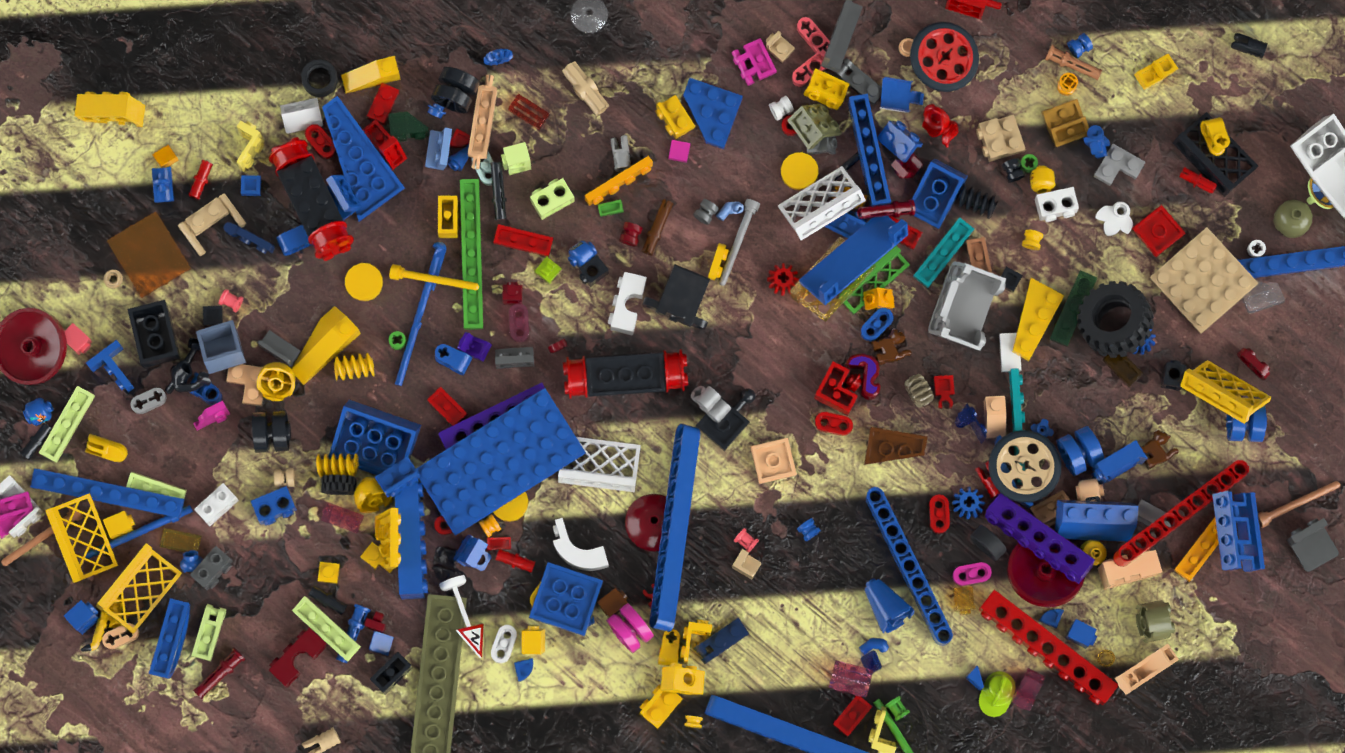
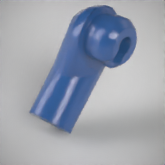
(874, 643)

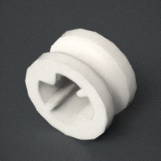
(1252, 244)

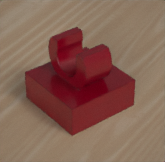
(376, 624)

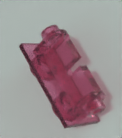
(342, 517)

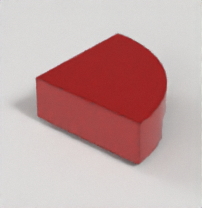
(459, 139)

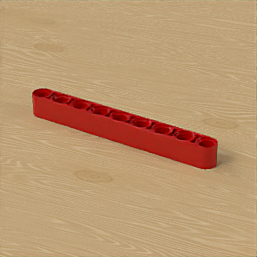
(1173, 516)

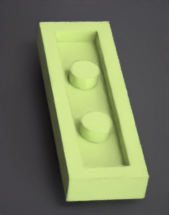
(149, 484)

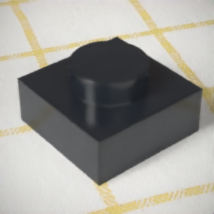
(1012, 279)
(212, 315)

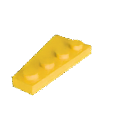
(1036, 315)

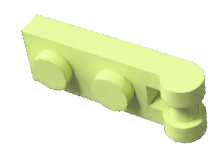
(208, 633)

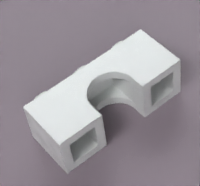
(630, 287)

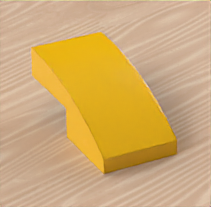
(1156, 71)

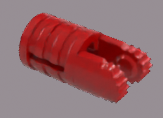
(992, 490)

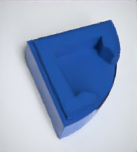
(1051, 617)
(524, 669)

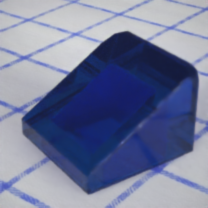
(871, 661)

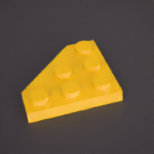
(387, 533)

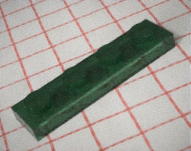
(1068, 318)

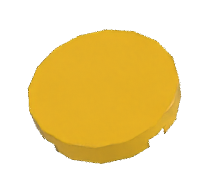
(799, 171)
(363, 282)
(514, 509)

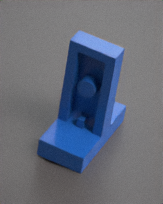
(106, 356)

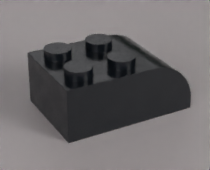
(154, 334)

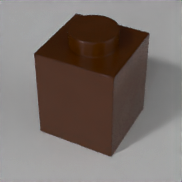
(613, 602)

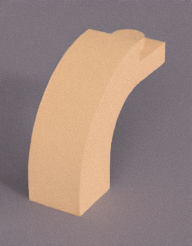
(1146, 669)

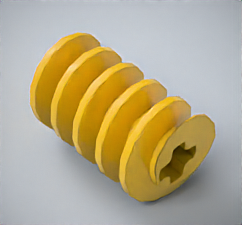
(354, 366)
(337, 466)

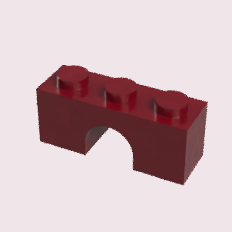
(308, 643)

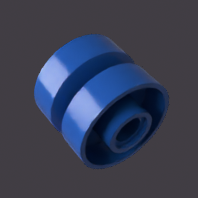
(1254, 427)
(1082, 449)

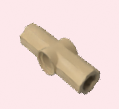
(585, 88)

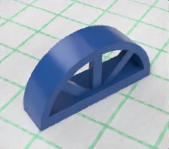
(171, 639)

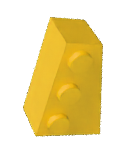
(109, 107)

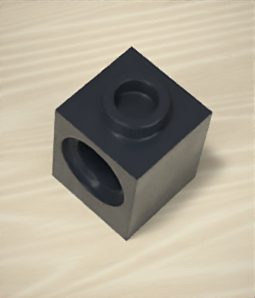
(595, 263)
(1167, 381)

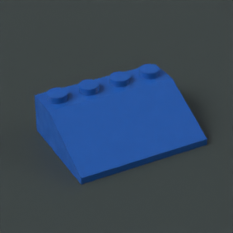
(374, 436)

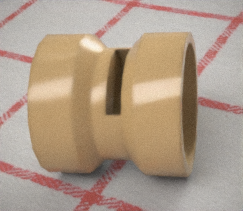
(279, 478)

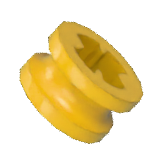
(693, 721)

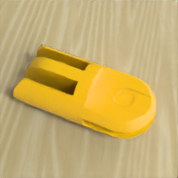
(106, 448)

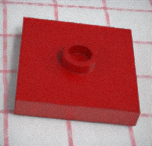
(1158, 231)

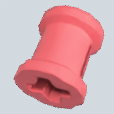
(231, 300)
(746, 540)

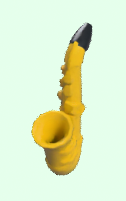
(102, 624)

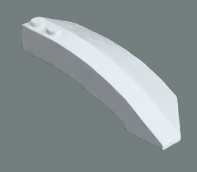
(1323, 156)

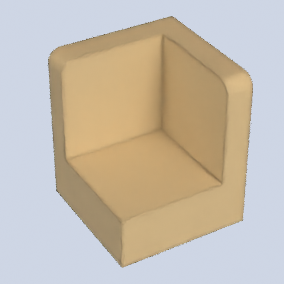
(746, 564)

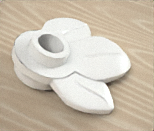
(1113, 221)

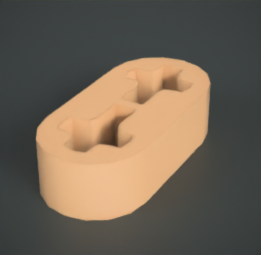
(122, 640)

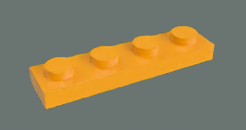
(625, 177)
(1198, 552)

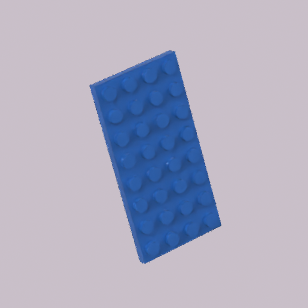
(500, 461)

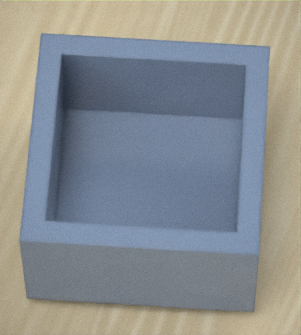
(220, 346)

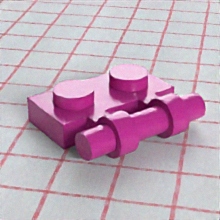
(759, 59)

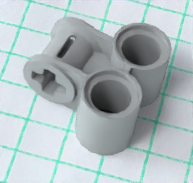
(710, 402)

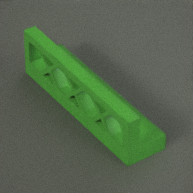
(880, 265)

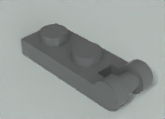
(859, 81)

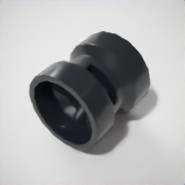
(1013, 170)

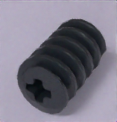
(977, 201)

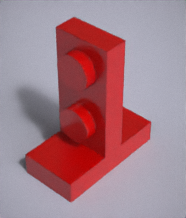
(385, 144)

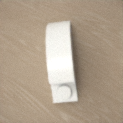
(581, 559)

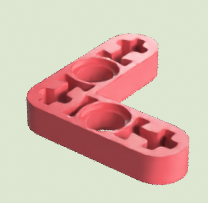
(818, 57)

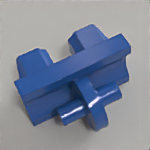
(1097, 141)
(162, 184)

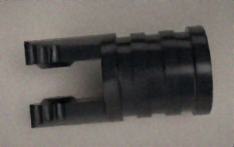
(1249, 45)

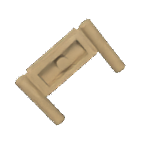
(206, 218)

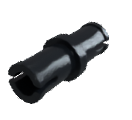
(36, 441)
(327, 600)

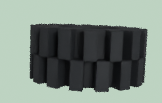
(338, 484)

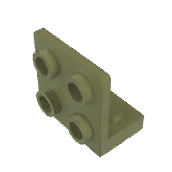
(813, 124)

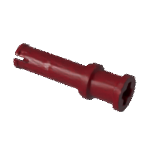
(894, 209)
(226, 666)

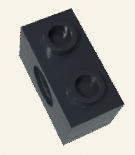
(391, 673)

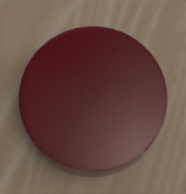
(557, 346)

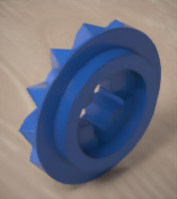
(498, 57)

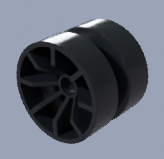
(455, 90)
(277, 430)

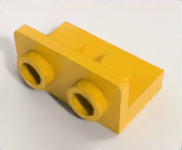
(826, 89)
(675, 117)
(660, 706)

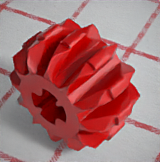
(777, 283)

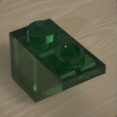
(406, 126)

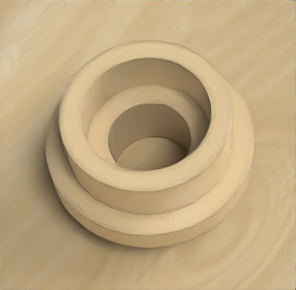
(113, 273)

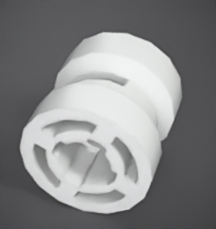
(781, 108)

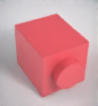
(77, 340)

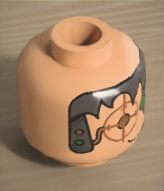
(1089, 490)

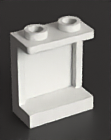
(9, 488)

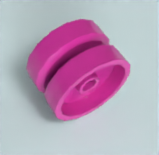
(628, 629)

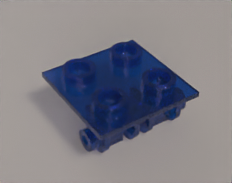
(968, 416)

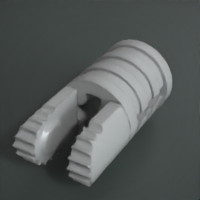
(621, 156)

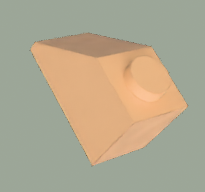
(995, 416)

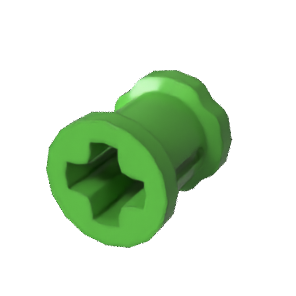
(897, 708)

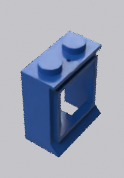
(1119, 463)

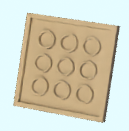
(1203, 280)

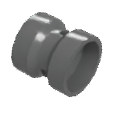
(705, 211)

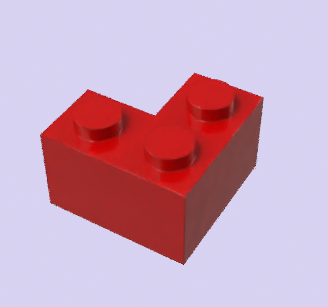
(831, 390)

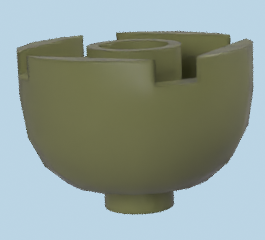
(1293, 218)

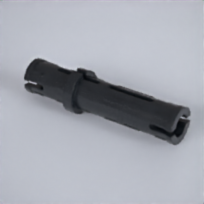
(498, 190)

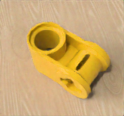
(1215, 135)
(669, 651)

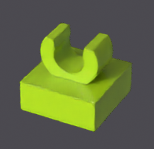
(548, 270)

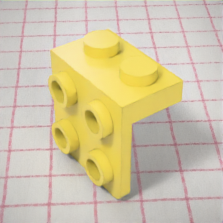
(255, 145)
(878, 743)

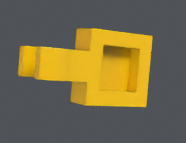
(373, 557)

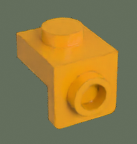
(878, 298)

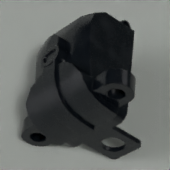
(681, 297)

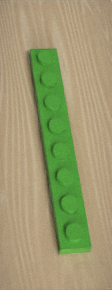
(471, 252)

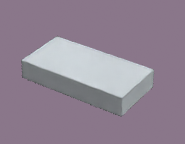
(1008, 358)

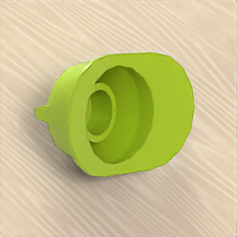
(997, 694)

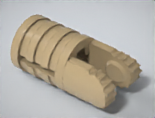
(325, 740)

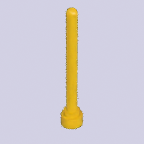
(398, 272)

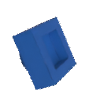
(250, 185)

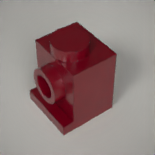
(512, 293)

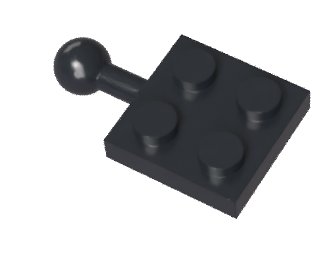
(731, 425)

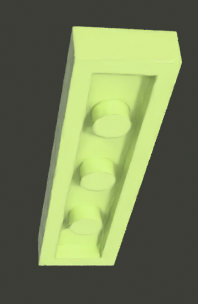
(66, 424)
(326, 628)

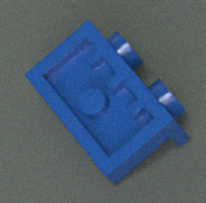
(847, 224)
(398, 477)

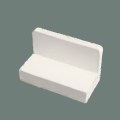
(300, 115)

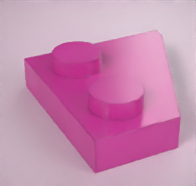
(215, 413)
(12, 511)

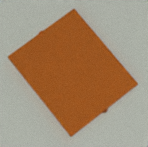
(149, 254)

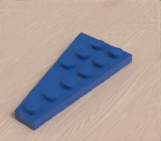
(360, 161)

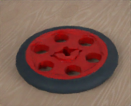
(928, 75)

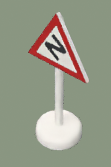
(471, 634)

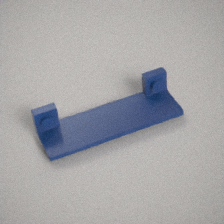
(853, 257)

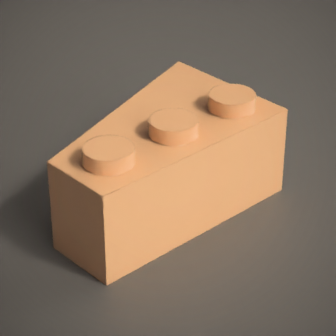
(1141, 568)

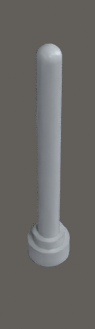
(750, 208)

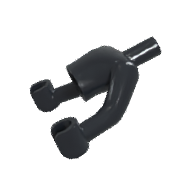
(182, 371)

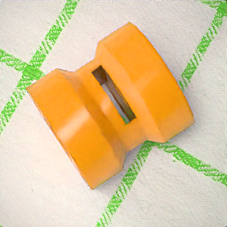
(1064, 86)

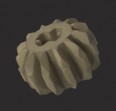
(919, 390)

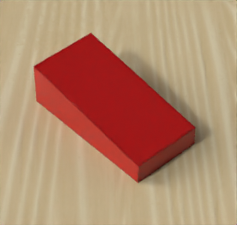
(503, 543)

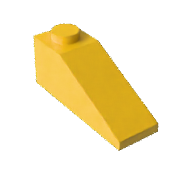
(371, 75)

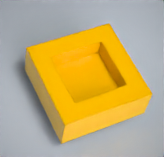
(328, 572)

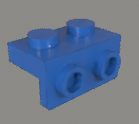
(899, 140)

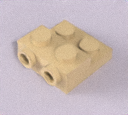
(1000, 138)

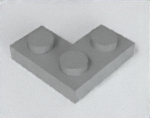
(1116, 161)

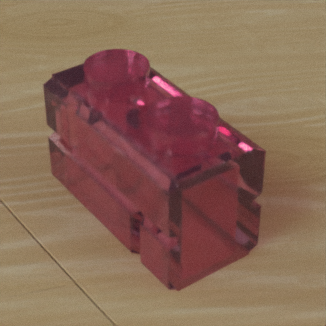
(850, 678)

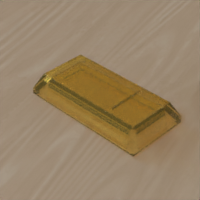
(180, 540)

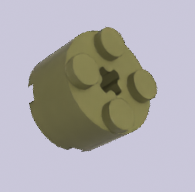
(1154, 621)

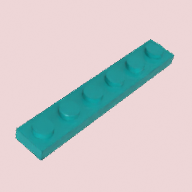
(1017, 399)

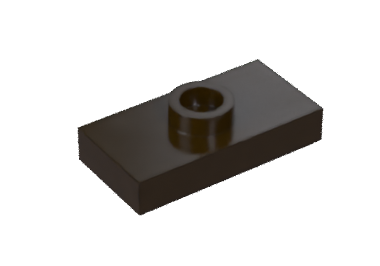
(1123, 368)

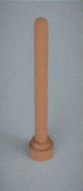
(1266, 517)
(39, 538)

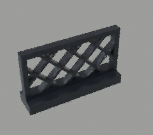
(1206, 166)

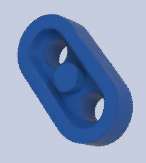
(875, 324)

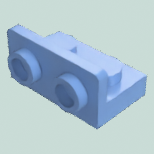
(438, 149)

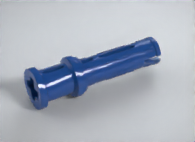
(356, 624)

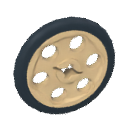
(1021, 440)

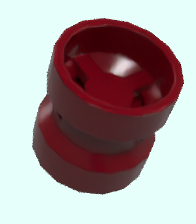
(630, 234)

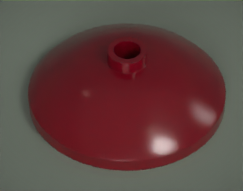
(638, 523)

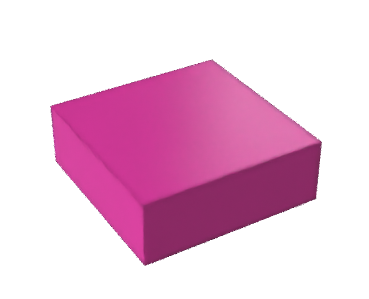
(679, 151)

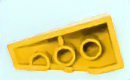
(327, 340)

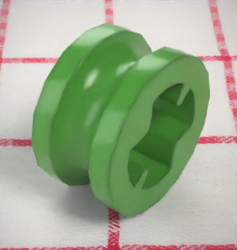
(1034, 165)
(397, 346)

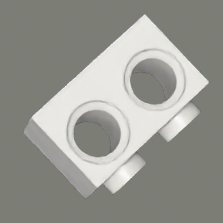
(1055, 200)
(216, 504)

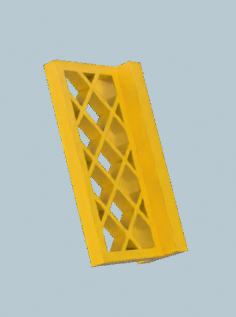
(1223, 398)
(65, 543)
(126, 577)

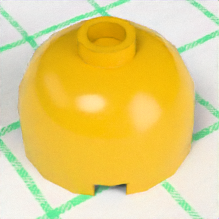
(276, 381)
(370, 496)

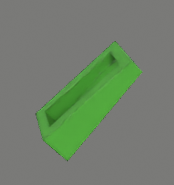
(610, 208)

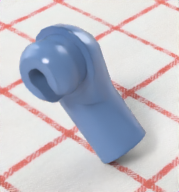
(730, 208)

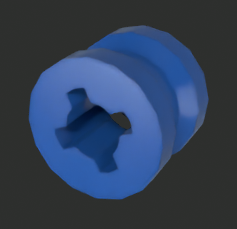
(808, 529)

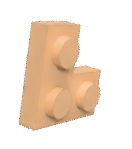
(246, 376)

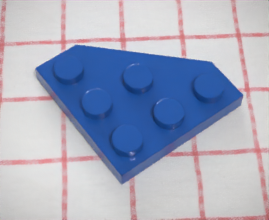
(712, 110)

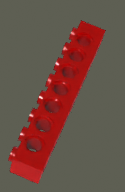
(1059, 648)

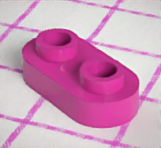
(971, 574)

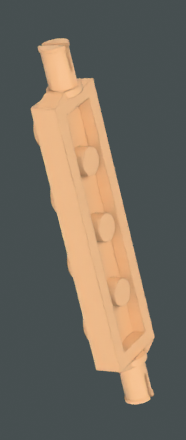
(482, 122)

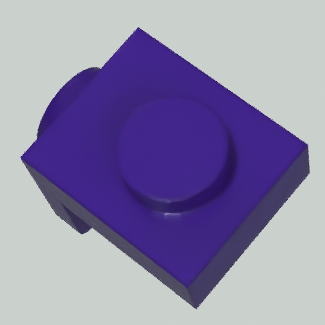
(474, 346)

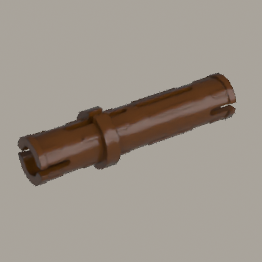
(654, 234)

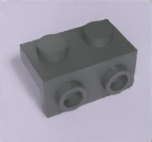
(211, 568)

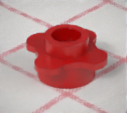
(853, 382)

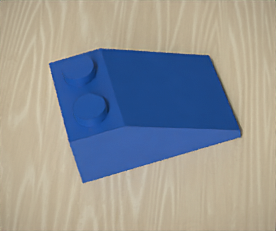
(937, 192)

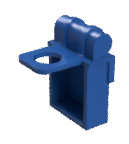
(471, 552)

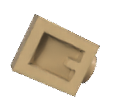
(779, 47)

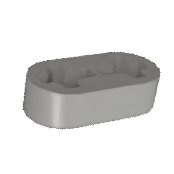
(146, 396)

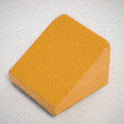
(165, 157)

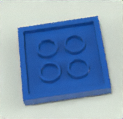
(566, 599)

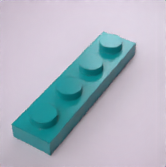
(943, 252)

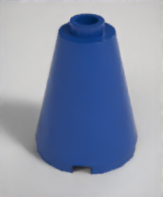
(887, 606)

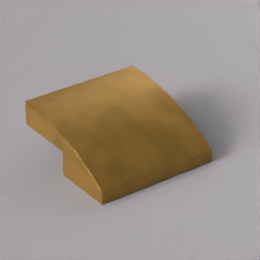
(1065, 122)

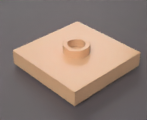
(773, 460)

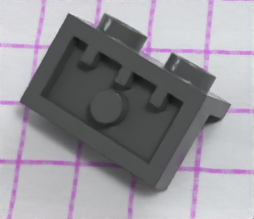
(514, 357)

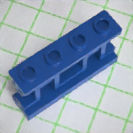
(1249, 546)

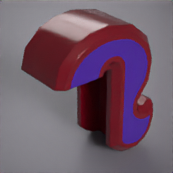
(870, 373)

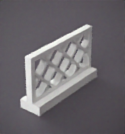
(828, 211)
(603, 480)

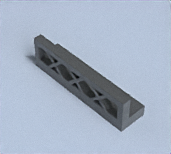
(841, 36)

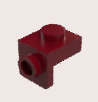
(909, 168)

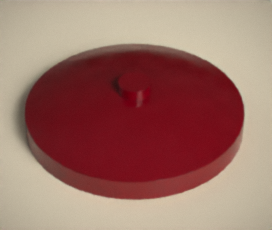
(31, 346)
(1037, 581)

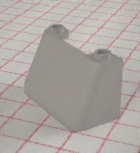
(965, 304)

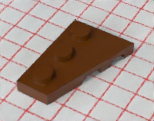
(893, 445)

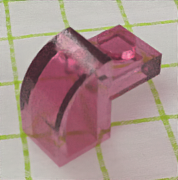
(1028, 689)

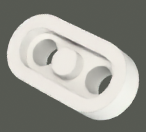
(503, 644)

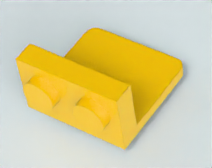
(699, 628)

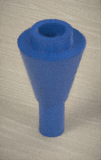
(459, 159)

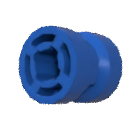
(1080, 45)

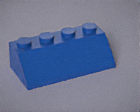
(1096, 520)

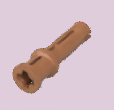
(1065, 57)

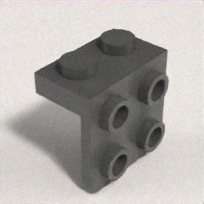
(1313, 545)

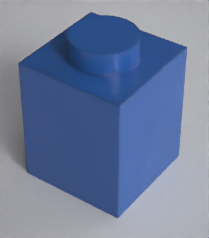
(1081, 634)

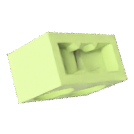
(516, 158)
(555, 202)

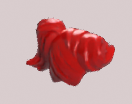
(937, 123)

